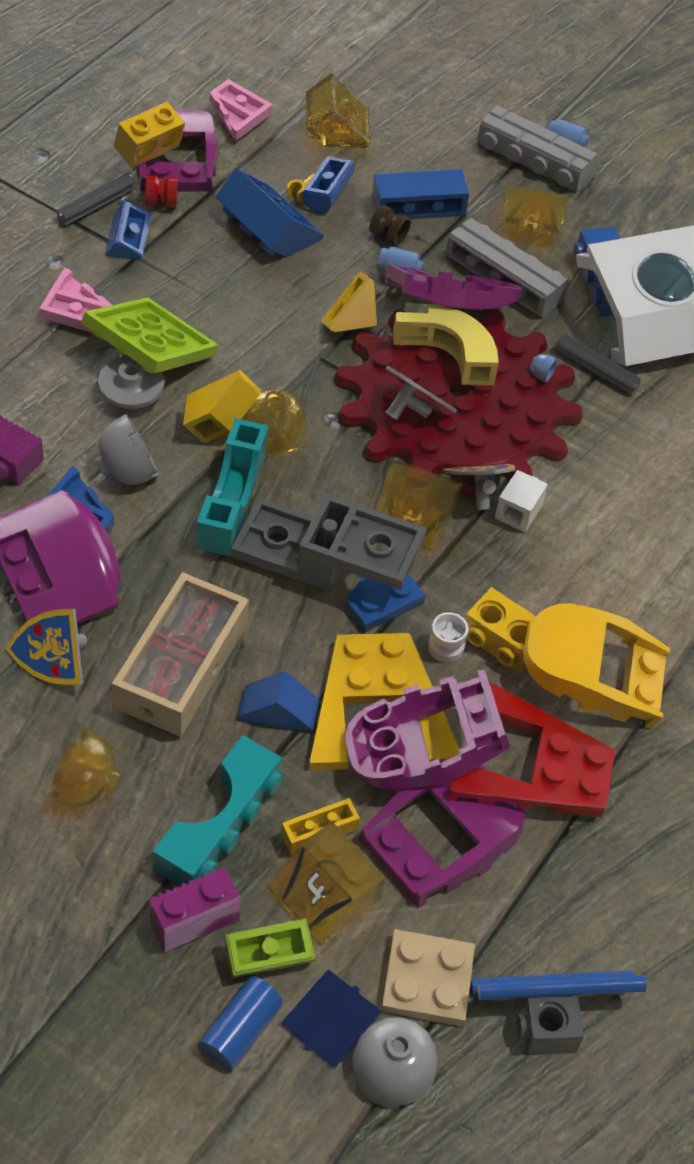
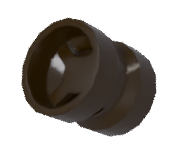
(389, 224)

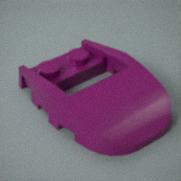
(191, 175)
(468, 294)
(389, 744)
(491, 827)

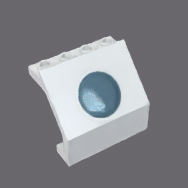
(649, 292)

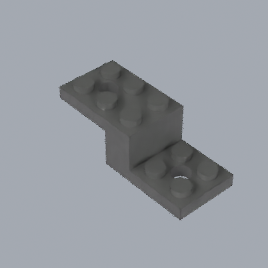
(329, 541)

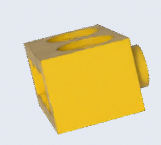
(149, 134)
(506, 625)

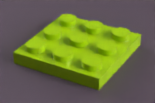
(149, 335)

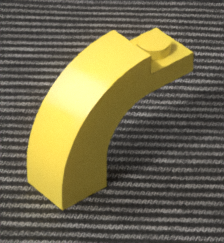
(455, 333)

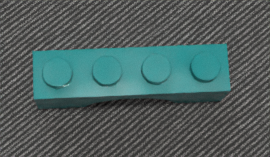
(226, 508)
(194, 848)

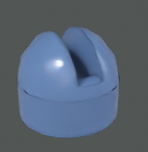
(543, 367)

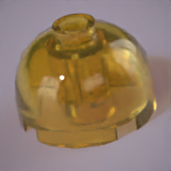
(283, 415)
(85, 770)

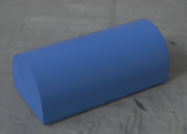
(328, 183)
(241, 1023)

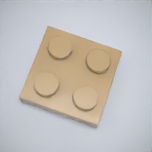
(428, 978)

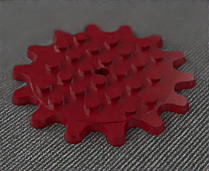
(491, 421)

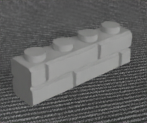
(537, 148)
(499, 259)

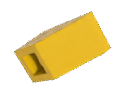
(214, 407)

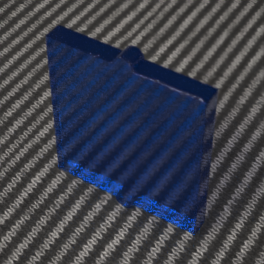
(331, 1018)

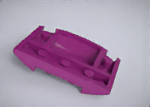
(59, 558)

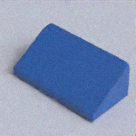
(128, 232)

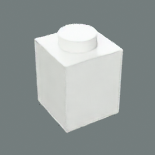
(521, 501)

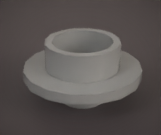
(128, 385)

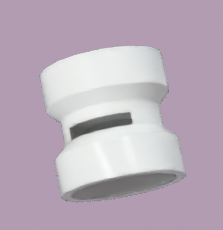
(448, 637)

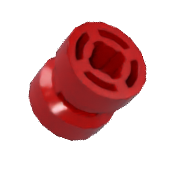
(161, 191)

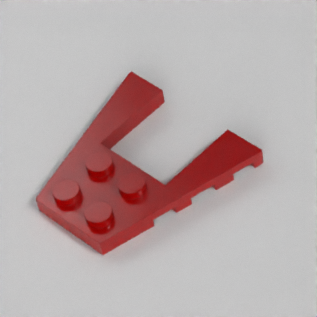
(567, 772)

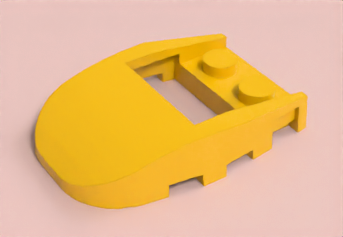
(566, 656)

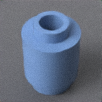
(570, 131)
(398, 257)

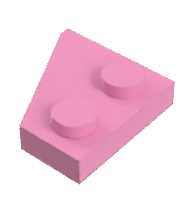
(239, 108)
(69, 301)

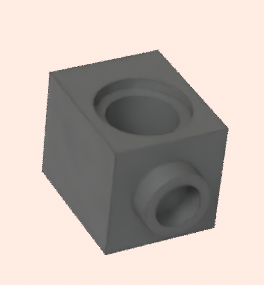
(563, 1013)

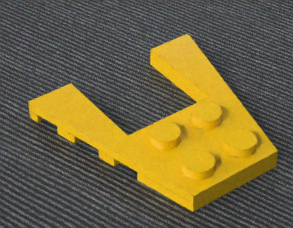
(367, 671)

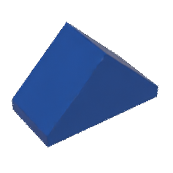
(279, 703)

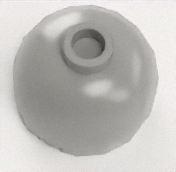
(125, 453)
(395, 1062)

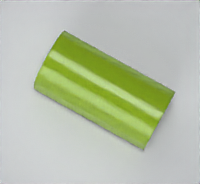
(269, 948)

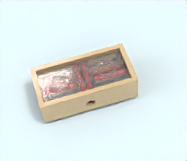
(180, 654)

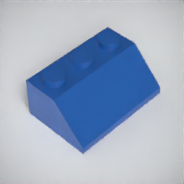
(266, 215)

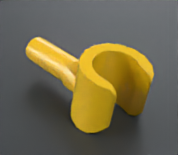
(298, 186)

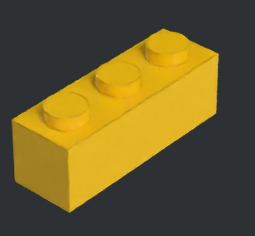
(301, 828)

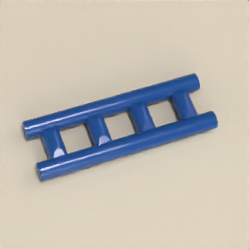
(557, 985)

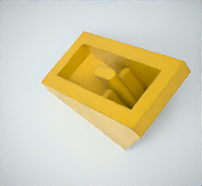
(354, 307)

